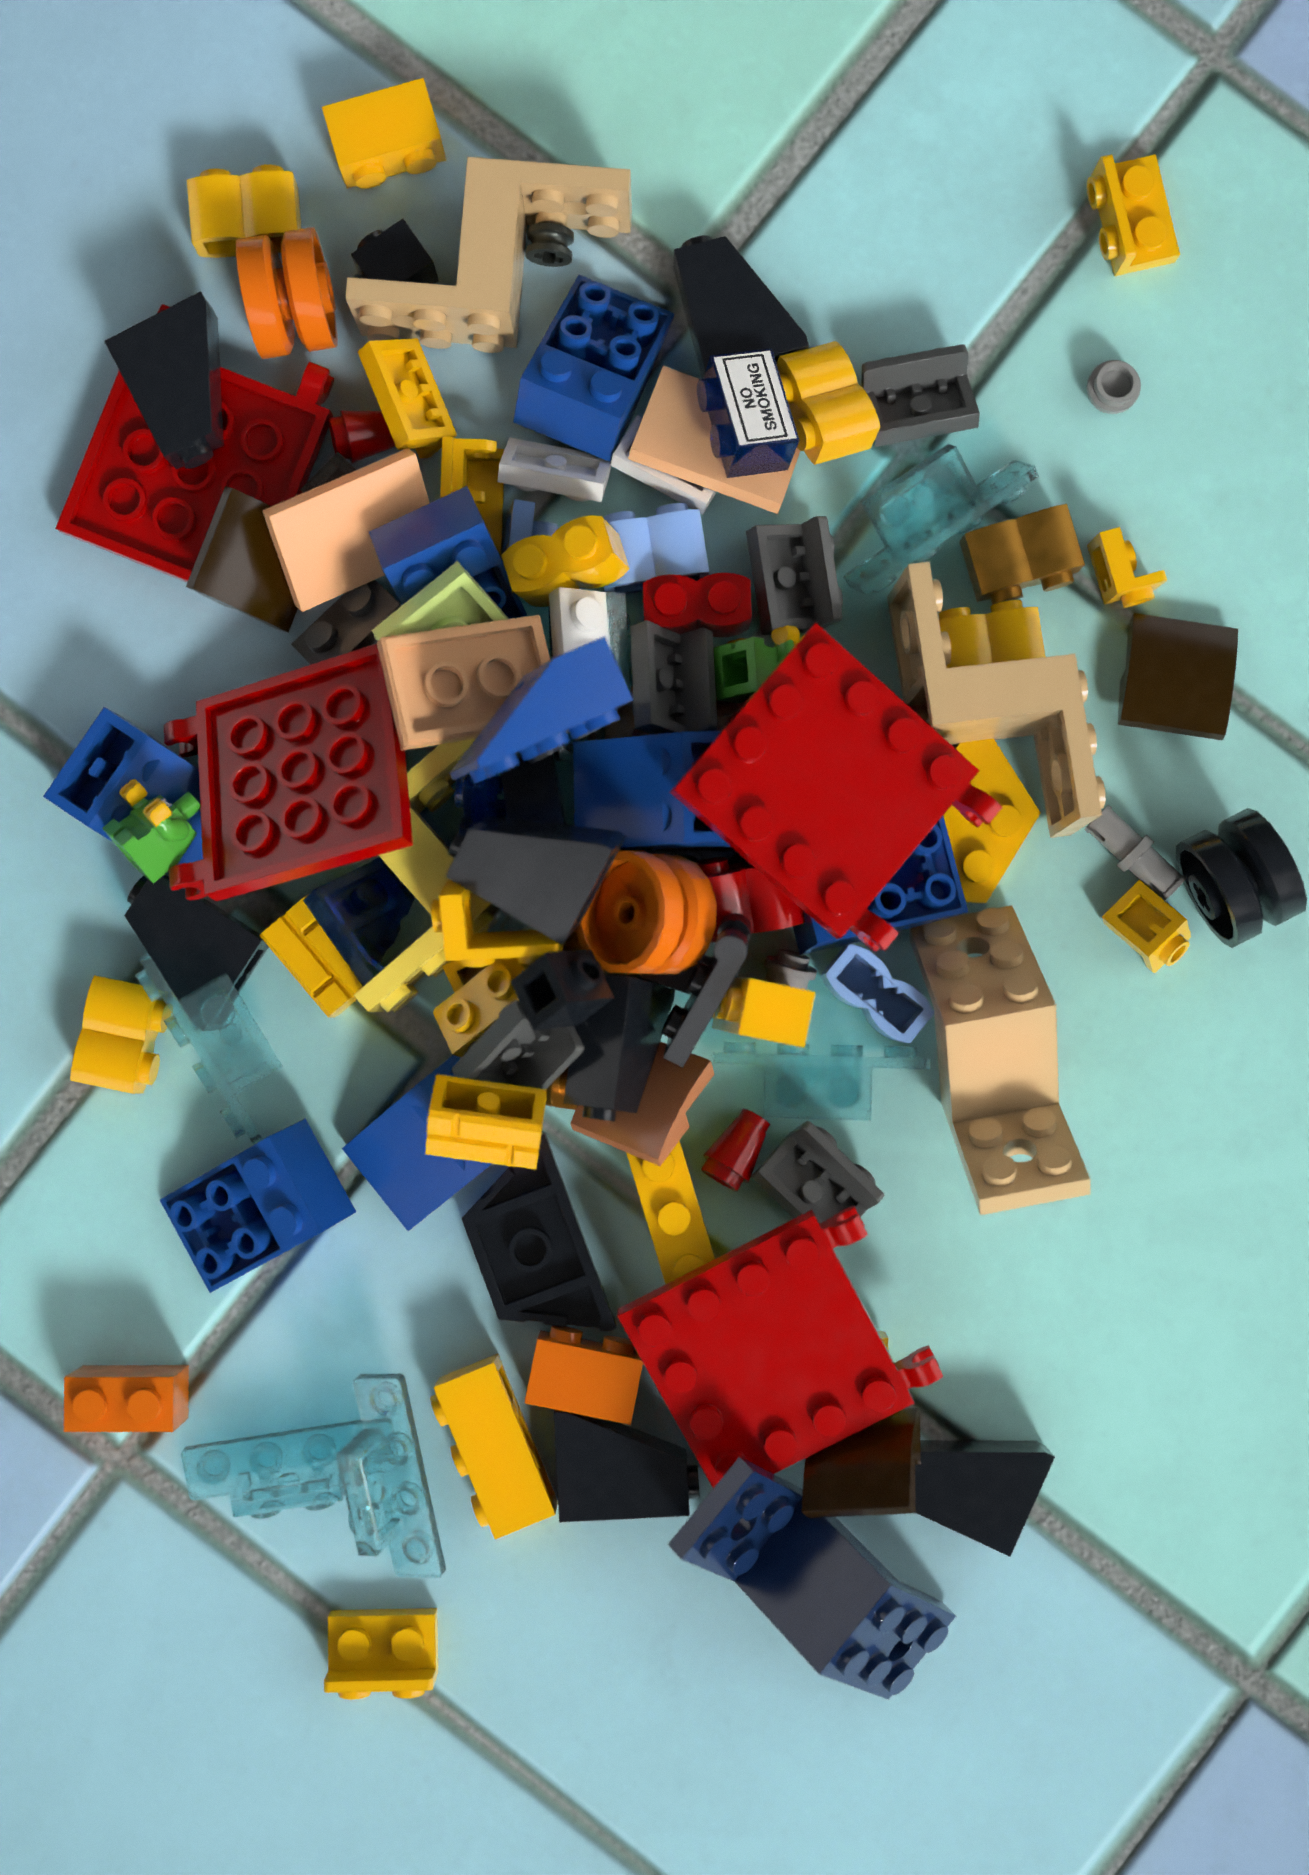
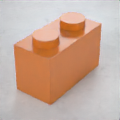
(584, 1375)
(126, 1398)

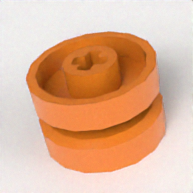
(281, 294)
(650, 915)

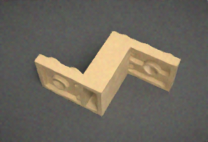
(497, 207)
(999, 701)
(998, 1060)

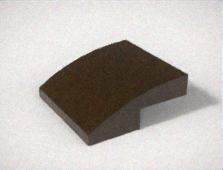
(241, 563)
(1178, 676)
(866, 1471)

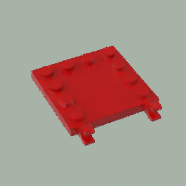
(159, 515)
(294, 777)
(830, 785)
(772, 1349)

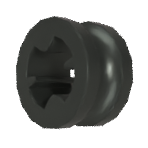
(549, 244)

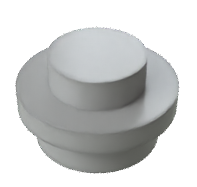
(1113, 387)
(789, 969)

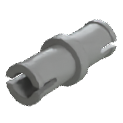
(1135, 853)

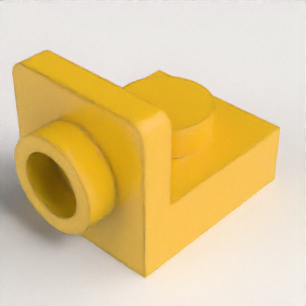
(1114, 567)
(1149, 926)

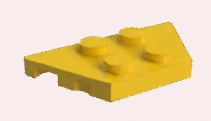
(987, 850)

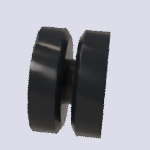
(1241, 877)

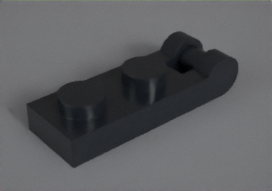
(707, 988)

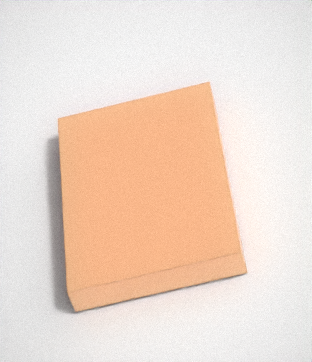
(677, 442)
(326, 530)
(456, 678)

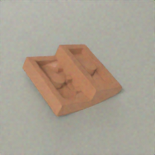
(661, 1112)

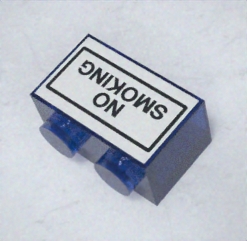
(748, 413)

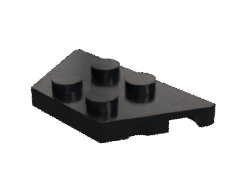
(536, 1249)

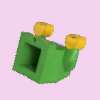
(746, 663)
(155, 831)

